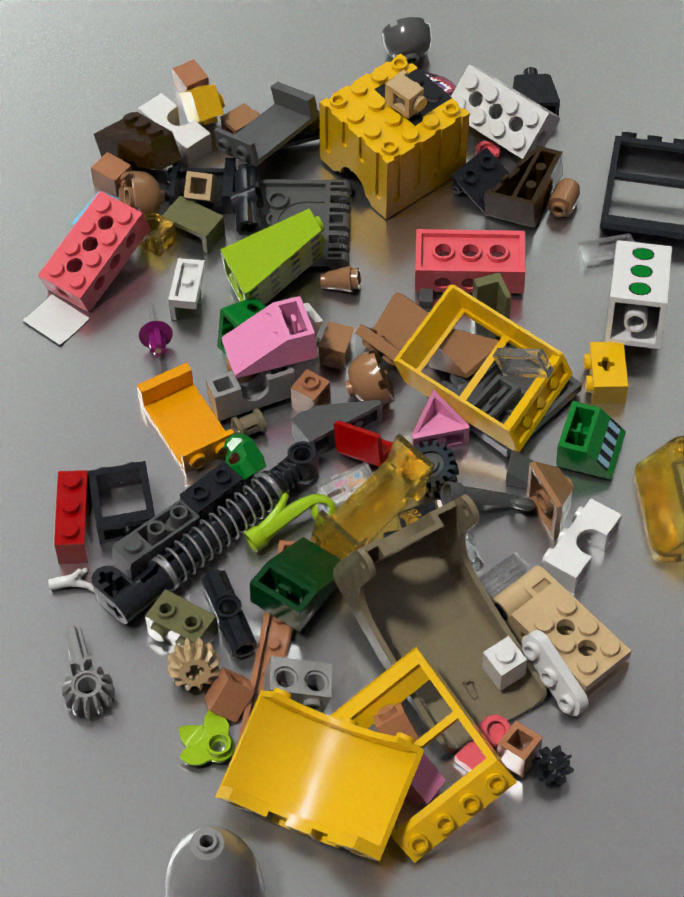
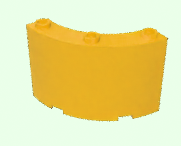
(320, 774)

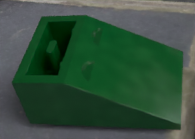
(295, 583)

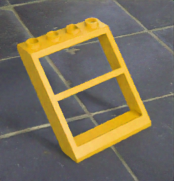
(432, 334)
(465, 796)

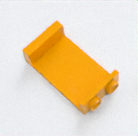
(183, 417)

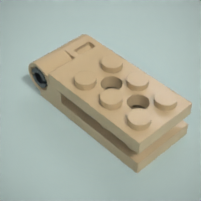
(582, 641)

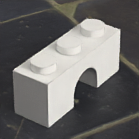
(191, 139)
(591, 526)

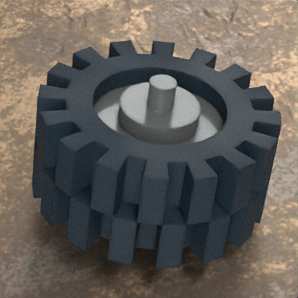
(445, 466)

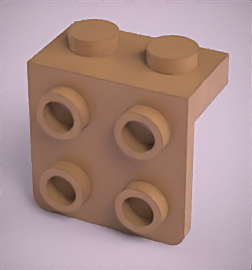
(393, 327)

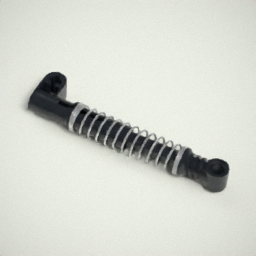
(168, 570)

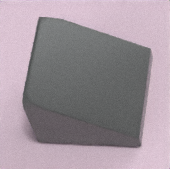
(518, 470)

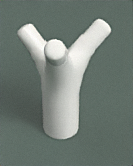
(71, 580)

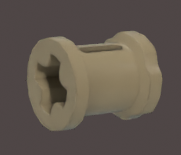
(250, 423)

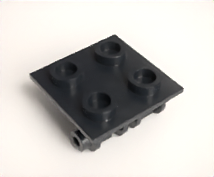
(478, 176)

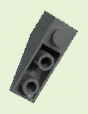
(150, 539)

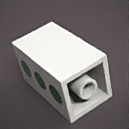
(638, 294)

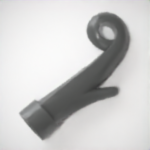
(453, 490)

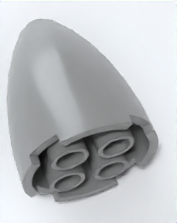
(213, 864)

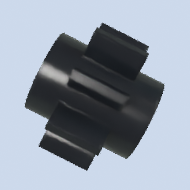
(560, 762)

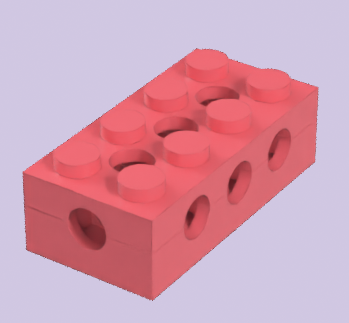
(94, 251)
(463, 255)

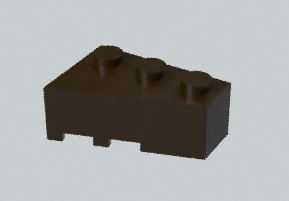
(139, 141)
(527, 189)

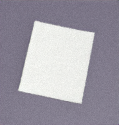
(56, 319)

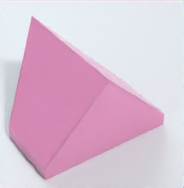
(440, 424)

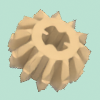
(193, 664)

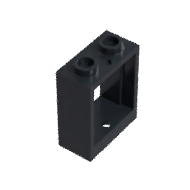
(114, 527)

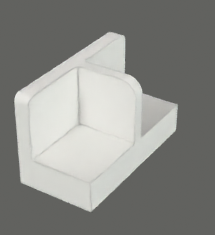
(186, 285)

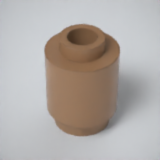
(564, 197)

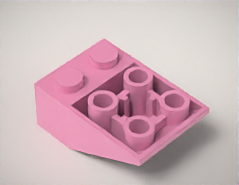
(271, 339)

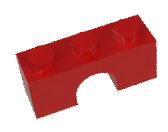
(72, 507)

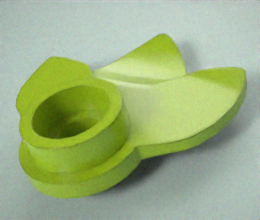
(202, 741)

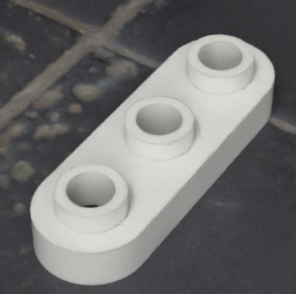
(554, 673)

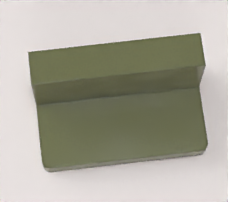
(493, 293)

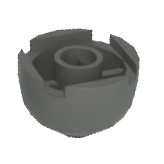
(410, 38)

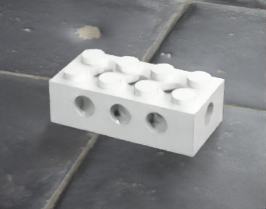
(489, 97)

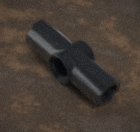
(247, 200)
(235, 625)

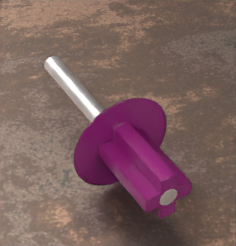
(155, 334)

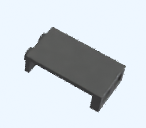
(273, 128)

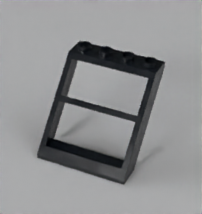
(633, 224)

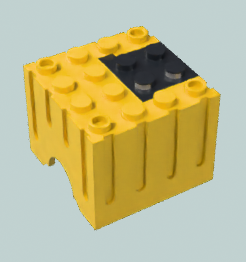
(387, 151)

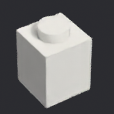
(504, 663)

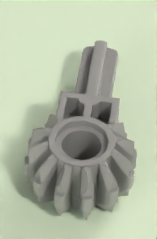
(84, 677)

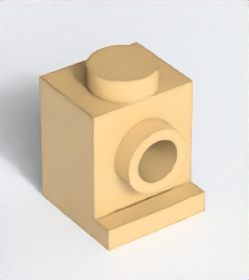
(405, 95)

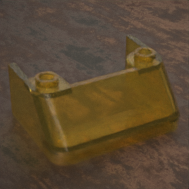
(662, 500)
(375, 501)

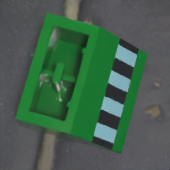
(590, 441)

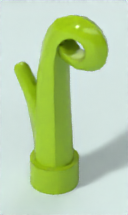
(282, 516)

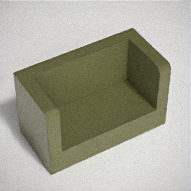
(198, 221)

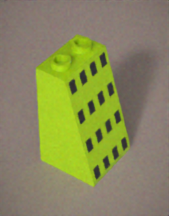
(274, 256)

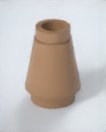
(341, 279)

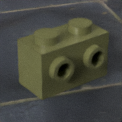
(177, 619)

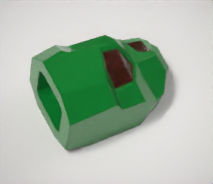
(243, 456)

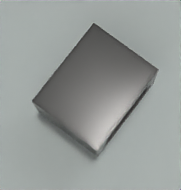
(426, 298)

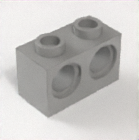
(297, 676)

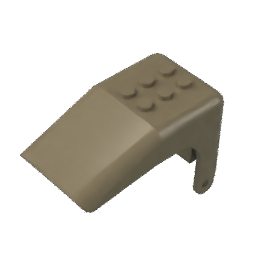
(427, 595)

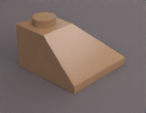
(462, 353)
(551, 495)

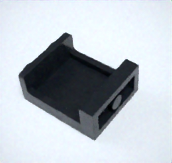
(226, 185)

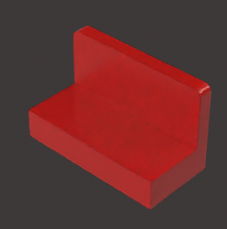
(361, 443)

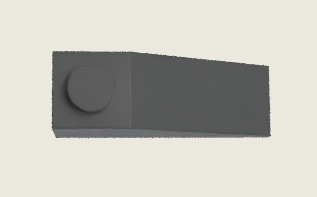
(317, 422)

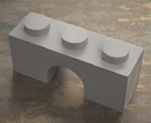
(233, 398)

